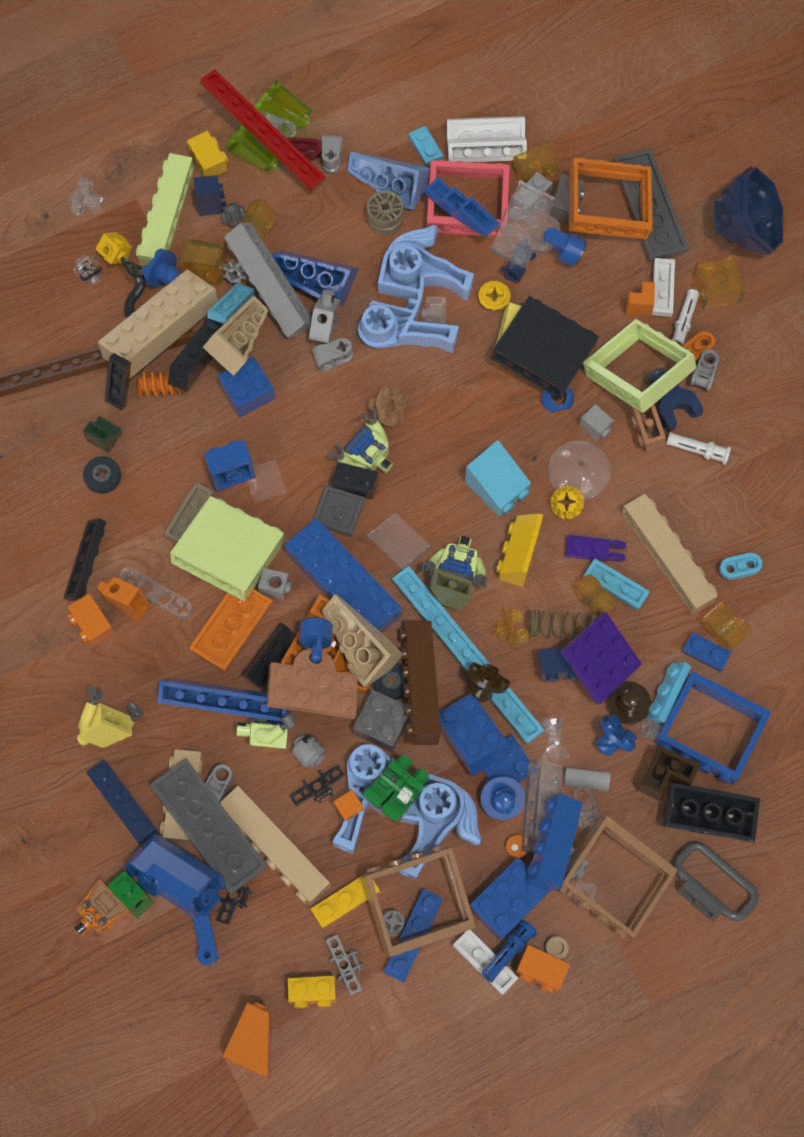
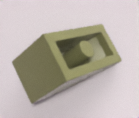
(451, 589)

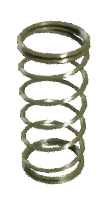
(533, 623)

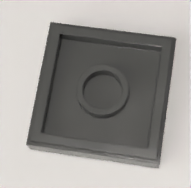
(339, 510)

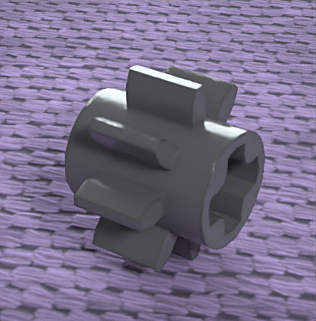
(233, 213)

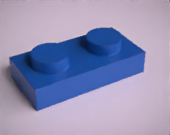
(706, 652)

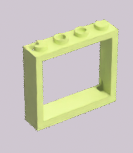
(636, 330)

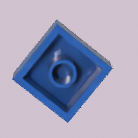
(247, 388)
(229, 465)

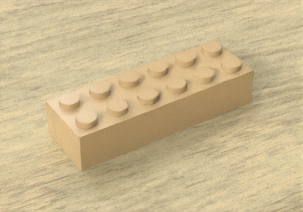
(160, 321)

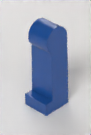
(207, 951)

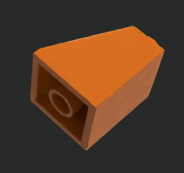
(252, 1041)

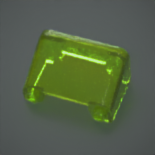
(276, 101)

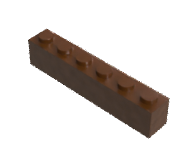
(421, 683)

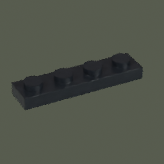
(85, 559)

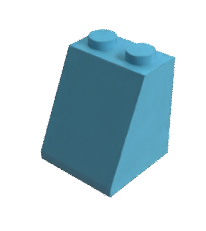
(497, 479)

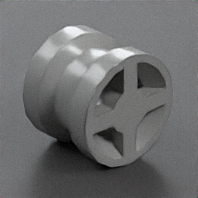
(394, 918)

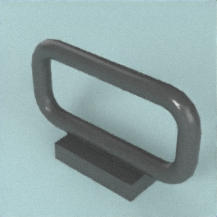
(703, 898)

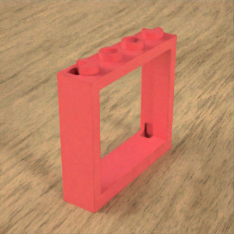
(450, 225)

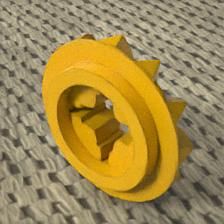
(502, 293)
(574, 509)

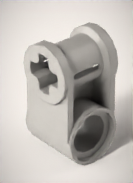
(331, 153)
(331, 354)
(705, 373)
(218, 787)

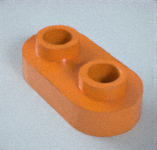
(695, 346)

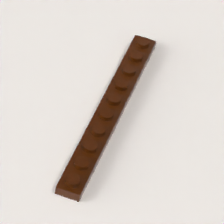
(63, 368)

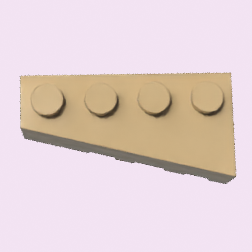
(236, 337)

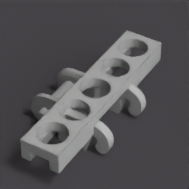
(343, 957)

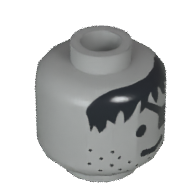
(308, 751)

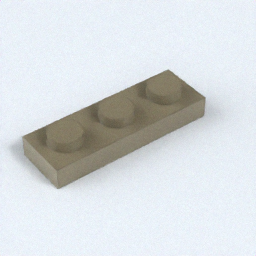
(188, 511)

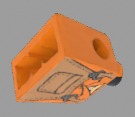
(100, 910)

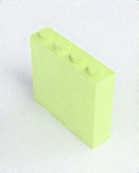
(227, 548)

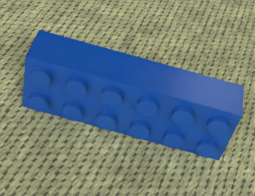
(339, 573)

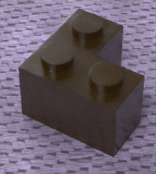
(667, 767)

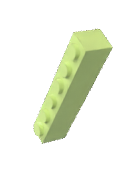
(166, 207)

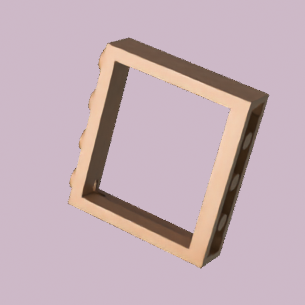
(665, 870)
(465, 924)

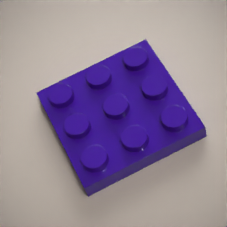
(601, 658)

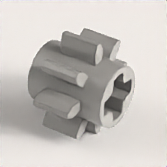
(233, 276)

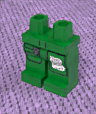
(401, 783)

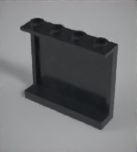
(544, 347)

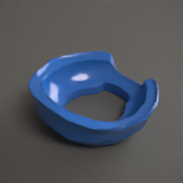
(550, 405)

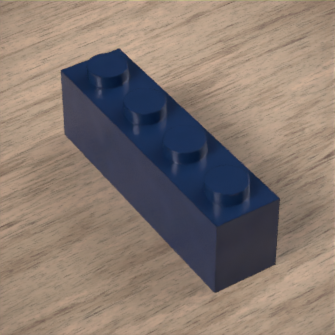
(122, 802)

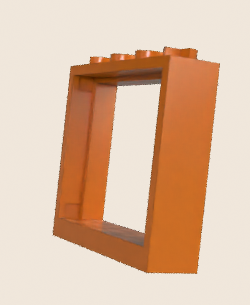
(605, 225)

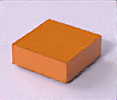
(348, 805)

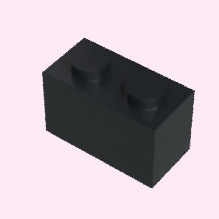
(355, 480)

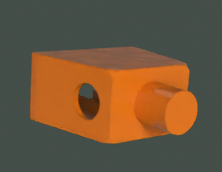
(124, 597)

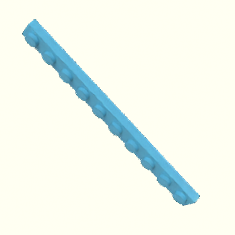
(464, 651)

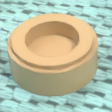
(557, 947)

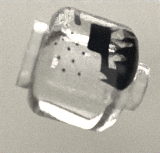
(88, 270)

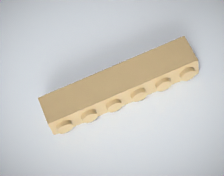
(669, 554)
(276, 847)

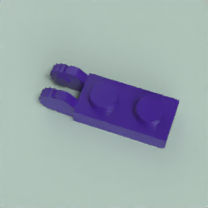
(593, 548)

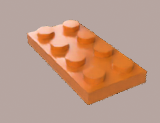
(230, 628)

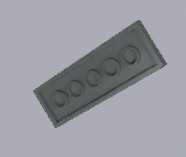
(667, 235)
(208, 826)

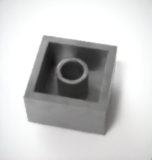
(381, 721)

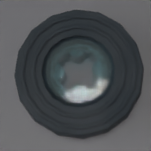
(395, 692)

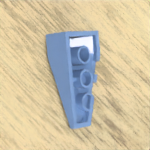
(390, 175)

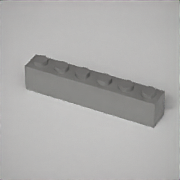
(268, 280)

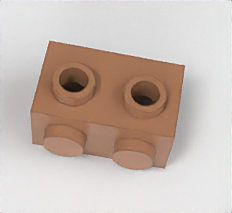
(650, 429)

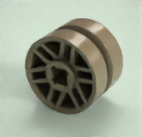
(385, 212)

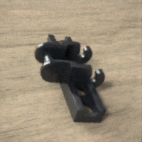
(312, 792)
(233, 902)

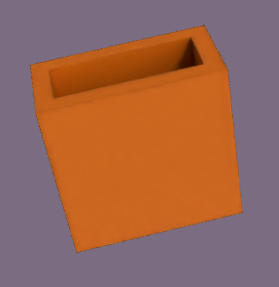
(643, 302)

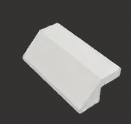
(486, 138)

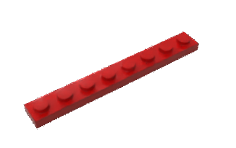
(262, 129)

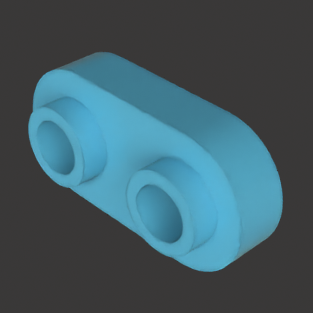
(739, 566)

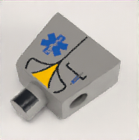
(325, 317)

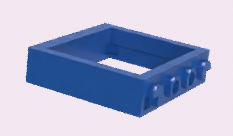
(729, 699)

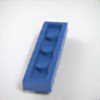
(417, 923)

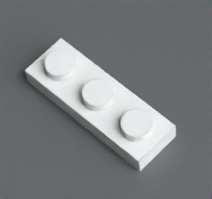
(664, 286)
(480, 957)

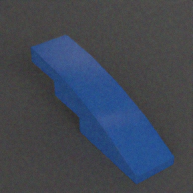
(464, 210)

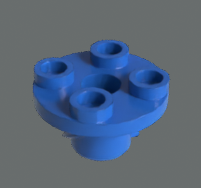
(161, 268)
(615, 736)
(502, 797)

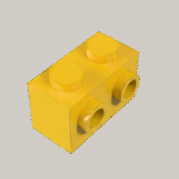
(207, 154)
(312, 991)

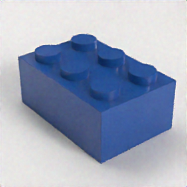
(473, 734)
(508, 900)

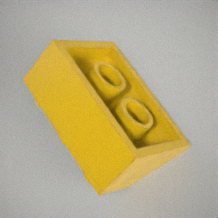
(519, 549)

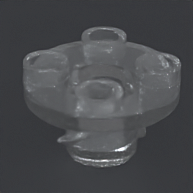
(85, 198)

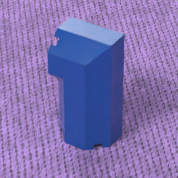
(175, 876)

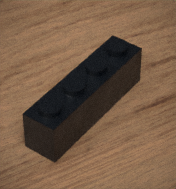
(192, 358)

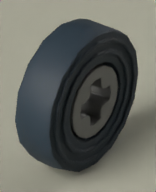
(92, 477)

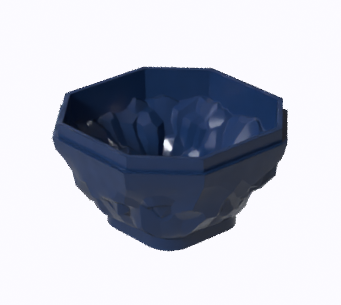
(750, 212)

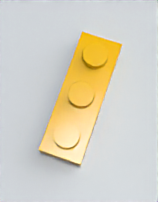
(341, 902)

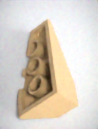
(364, 646)

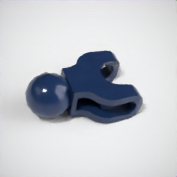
(675, 399)

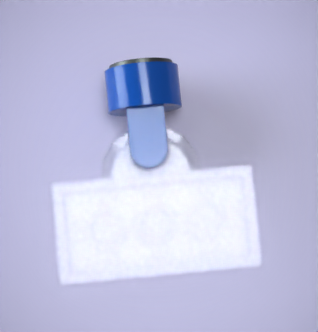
(531, 229)

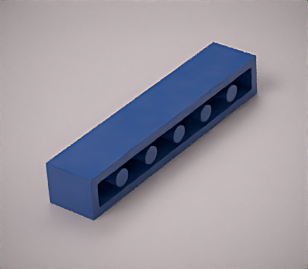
(218, 699)

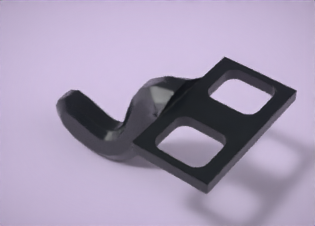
(139, 285)

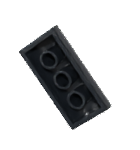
(711, 812)

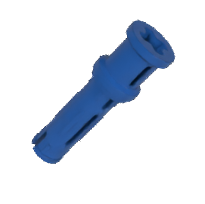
(515, 943)

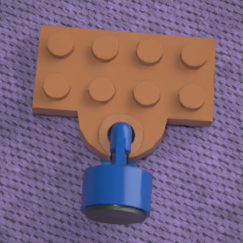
(312, 679)

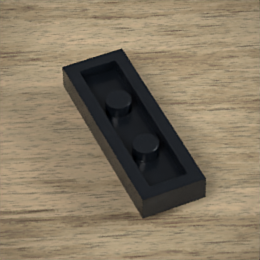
(117, 381)
(271, 651)

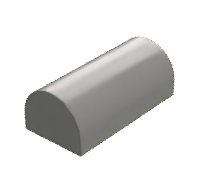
(592, 779)

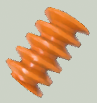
(156, 385)

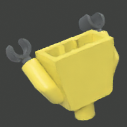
(103, 724)

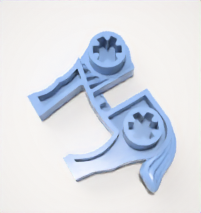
(404, 275)
(436, 811)

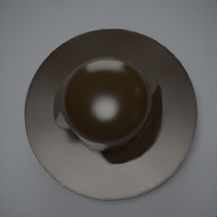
(486, 681)
(629, 703)

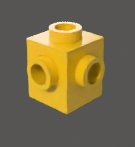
(113, 247)

